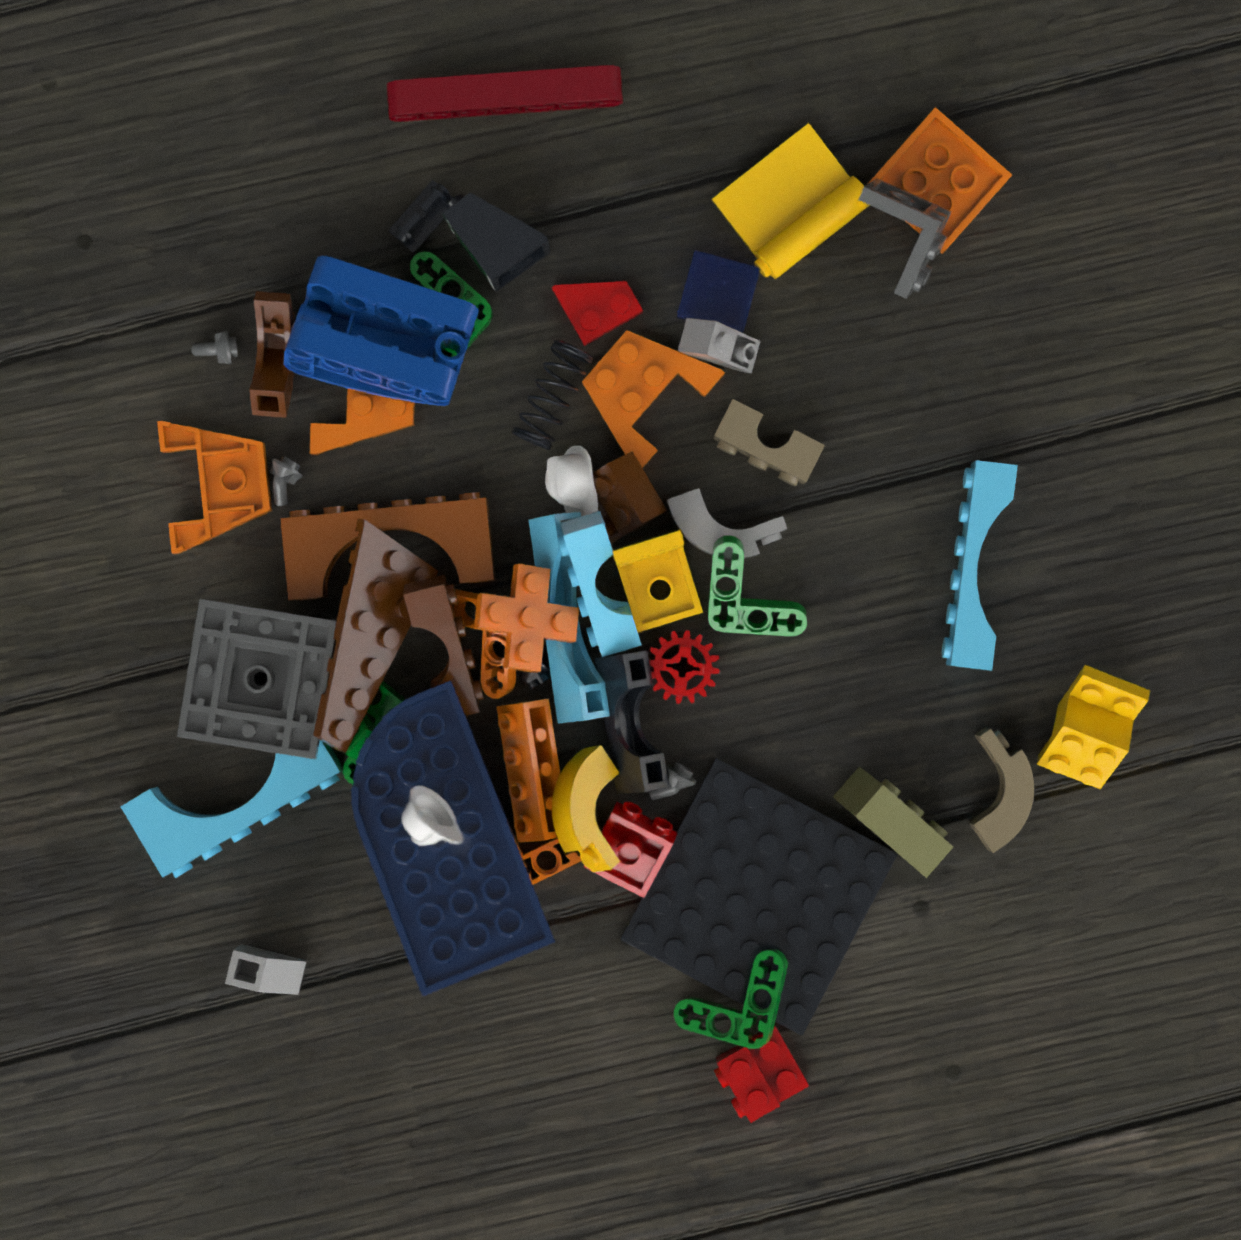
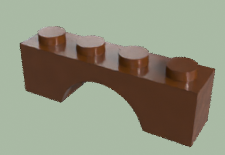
(432, 608)

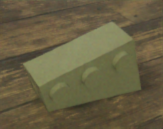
(894, 821)

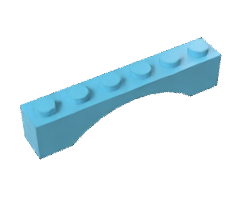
(988, 493)
(575, 681)

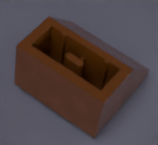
(625, 497)

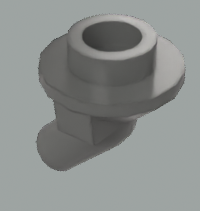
(223, 347)
(285, 472)
(678, 778)

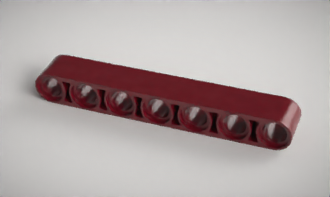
(504, 93)

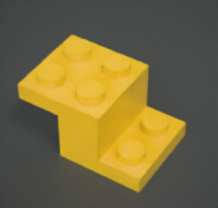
(1093, 727)

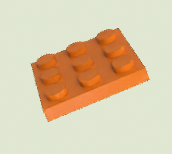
(946, 170)

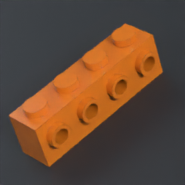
(530, 766)

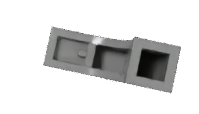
(702, 530)

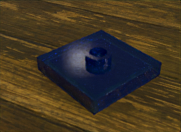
(718, 290)

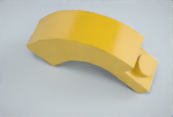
(575, 807)

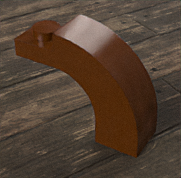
(271, 380)

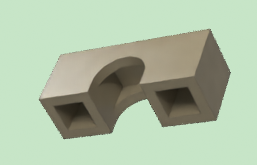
(792, 460)

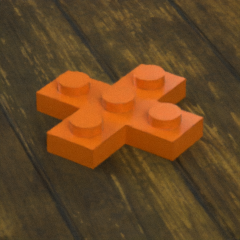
(526, 618)

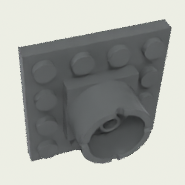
(223, 686)

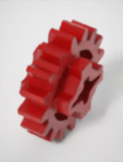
(684, 651)

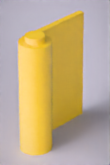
(791, 202)

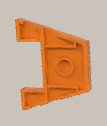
(633, 378)
(366, 418)
(231, 482)

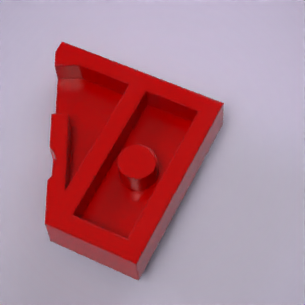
(597, 307)

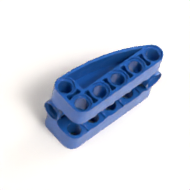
(379, 334)

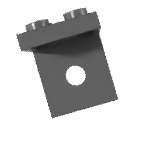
(919, 213)

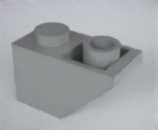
(719, 345)
(265, 971)

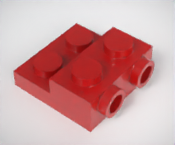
(639, 846)
(760, 1076)

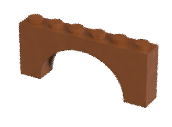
(317, 541)

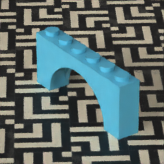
(179, 836)

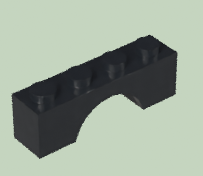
(637, 761)

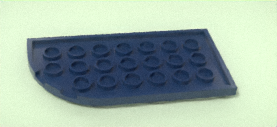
(450, 902)

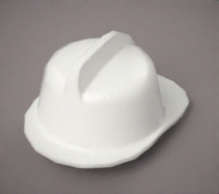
(571, 481)
(430, 818)

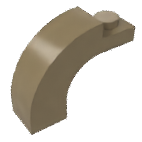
(1015, 795)

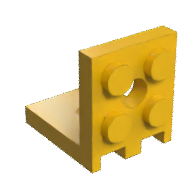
(653, 561)

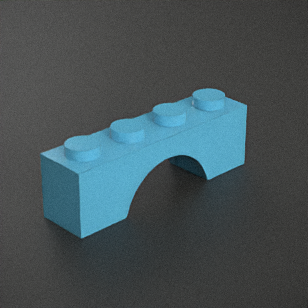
(589, 548)

